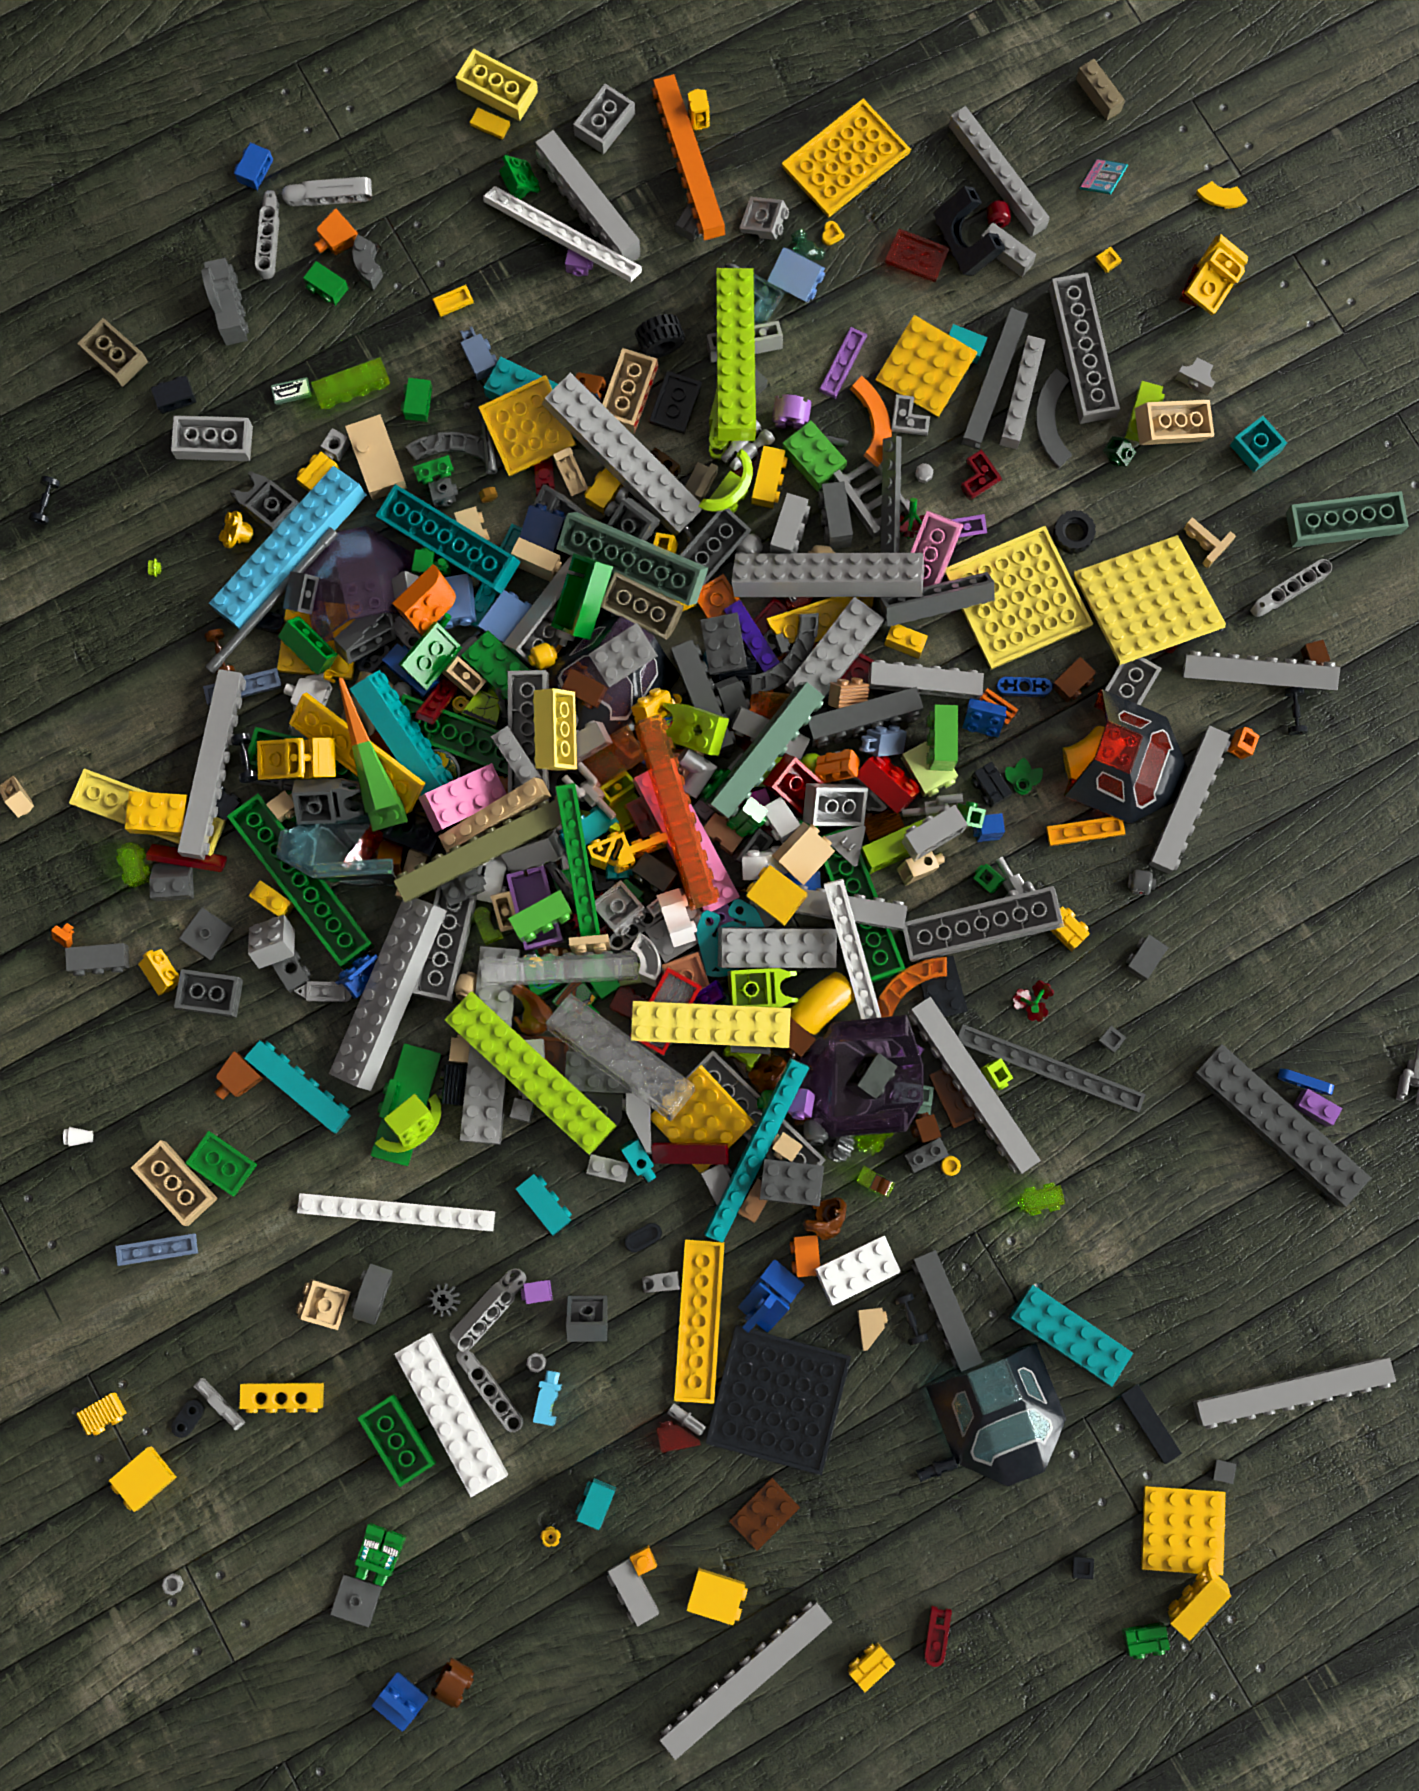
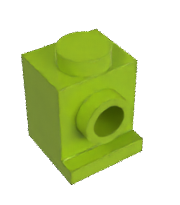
(996, 1074)

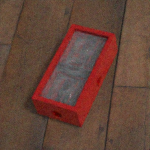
(672, 988)

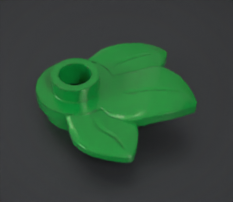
(1023, 774)

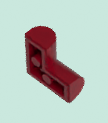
(984, 478)

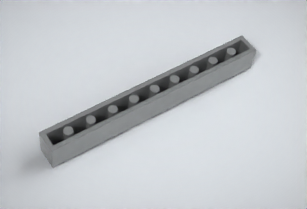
(211, 765)
(974, 1086)
(1294, 1391)
(745, 1679)

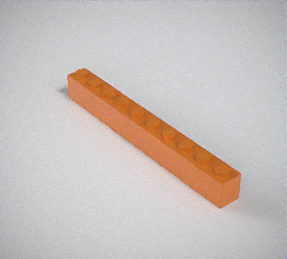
(689, 158)

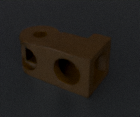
(671, 465)

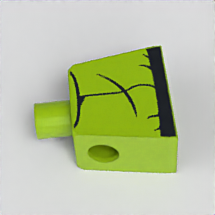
(484, 709)

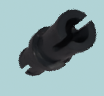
(936, 1468)

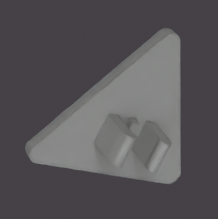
(848, 843)

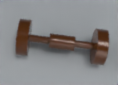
(214, 636)

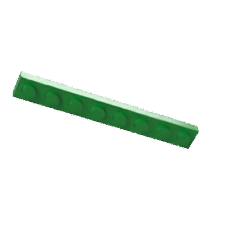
(577, 859)

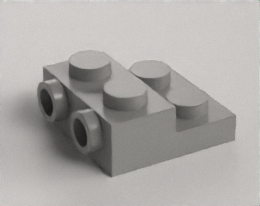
(764, 217)
(619, 908)

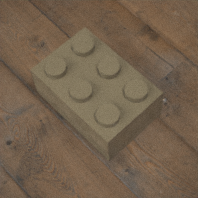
(112, 352)

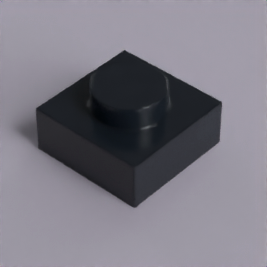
(1083, 1567)

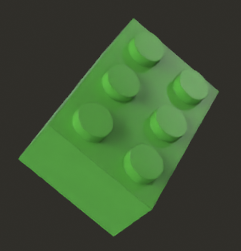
(814, 455)
(942, 737)
(541, 917)

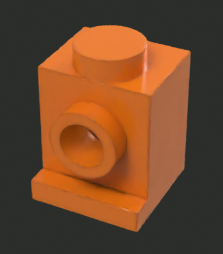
(1243, 743)

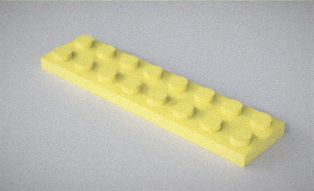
(110, 799)
(710, 1024)

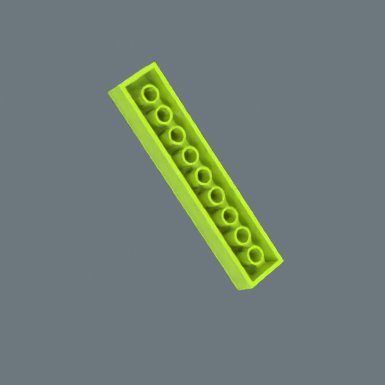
(735, 354)
(530, 1073)

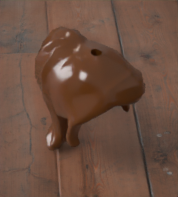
(535, 1012)
(827, 1222)

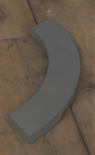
(1045, 419)
(449, 442)
(792, 661)

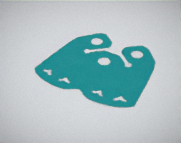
(709, 944)

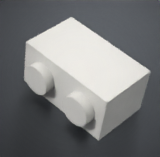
(780, 820)

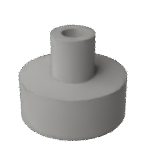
(564, 637)

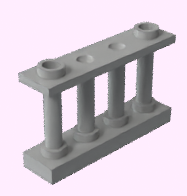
(853, 497)

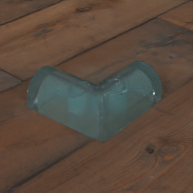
(769, 298)

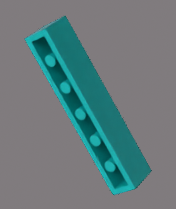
(297, 1086)

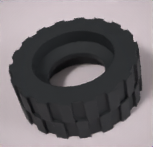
(1064, 542)

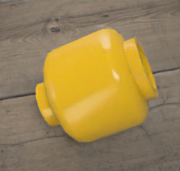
(542, 656)

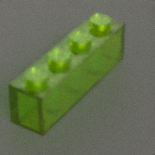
(351, 383)

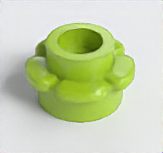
(154, 567)

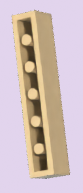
(505, 808)

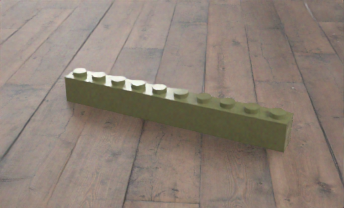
(478, 850)

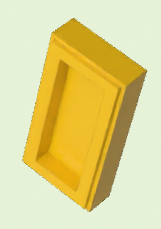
(490, 123)
(452, 300)

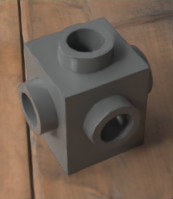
(443, 492)

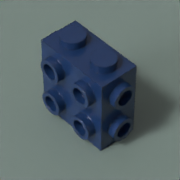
(543, 526)

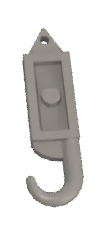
(324, 992)

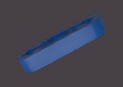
(1010, 682)
(1305, 1081)

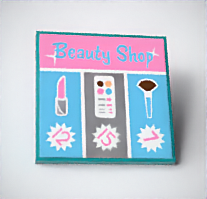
(1103, 176)

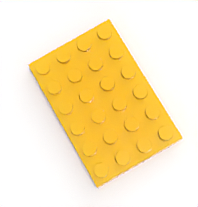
(846, 157)

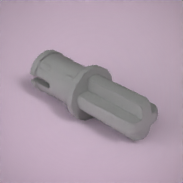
(686, 1419)

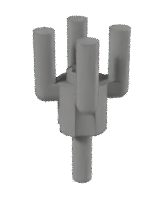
(590, 790)
(933, 807)
(1014, 883)
(1409, 1077)

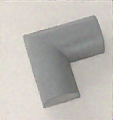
(905, 421)
(700, 771)

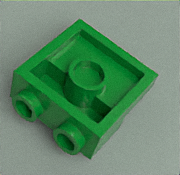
(439, 467)

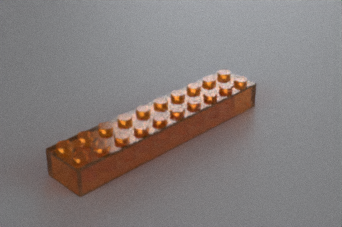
(676, 812)

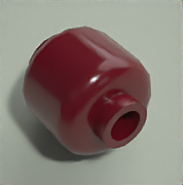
(998, 213)

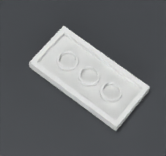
(857, 1270)

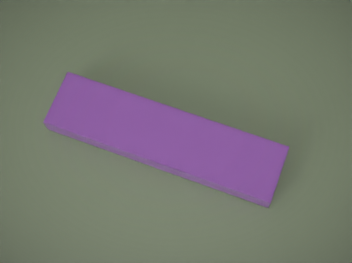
(843, 362)

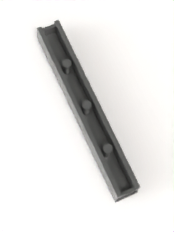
(994, 378)

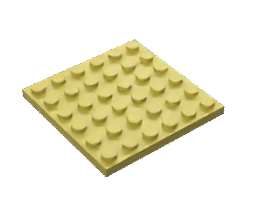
(1032, 598)
(1149, 600)

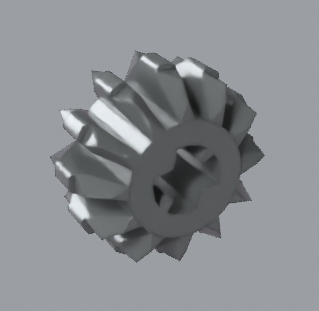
(838, 1148)
(448, 1295)

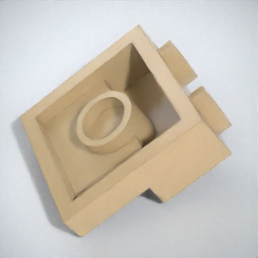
(322, 1304)

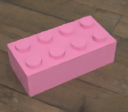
(936, 542)
(462, 797)

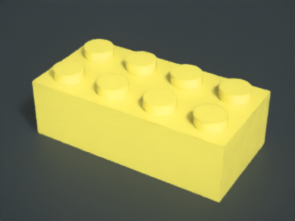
(496, 84)
(555, 729)

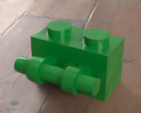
(425, 558)

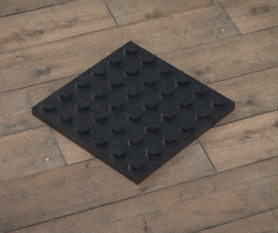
(778, 1400)

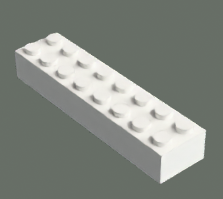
(451, 1414)

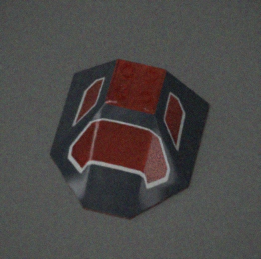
(1135, 763)

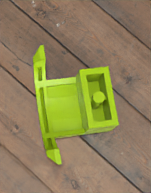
(731, 488)
(619, 793)
(411, 1124)

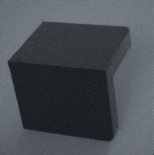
(600, 881)

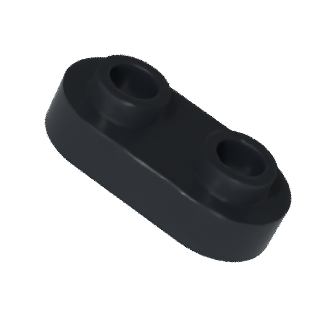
(372, 659)
(188, 1419)

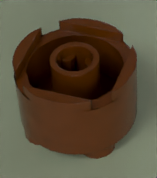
(767, 1072)
(452, 1682)

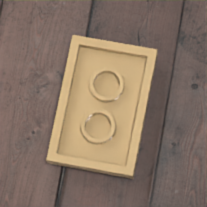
(595, 944)

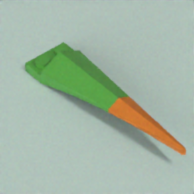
(377, 790)

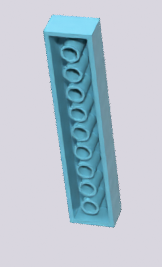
(290, 542)

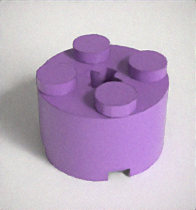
(791, 411)

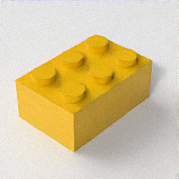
(156, 813)
(1198, 1603)

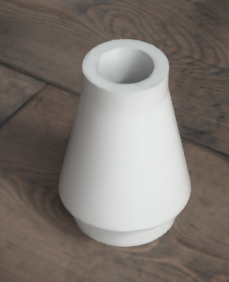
(76, 1136)

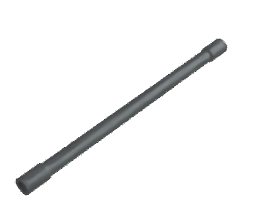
(214, 664)

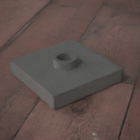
(206, 934)
(356, 1600)

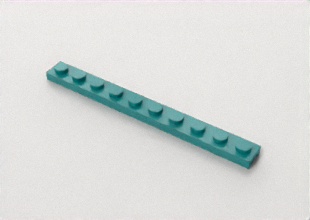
(756, 1150)

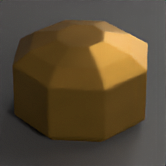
(488, 494)

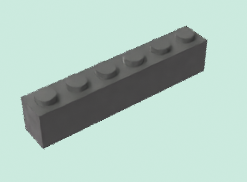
(939, 599)
(947, 1311)

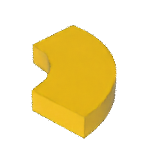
(1221, 196)

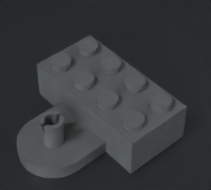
(225, 298)
(596, 1086)

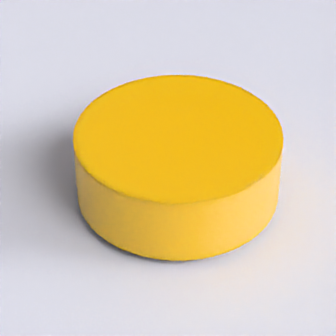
(950, 1166)

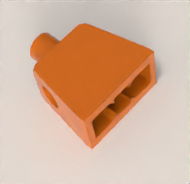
(335, 234)

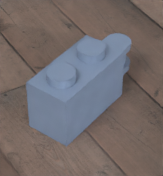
(477, 353)
(884, 741)

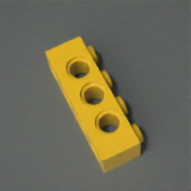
(249, 1396)

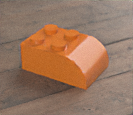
(426, 600)

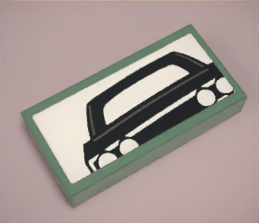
(291, 391)

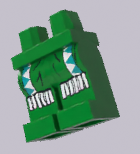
(376, 1559)

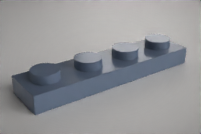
(255, 684)
(156, 1249)

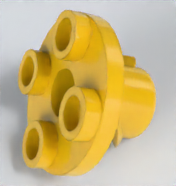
(235, 530)

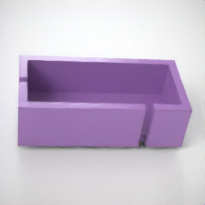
(528, 891)

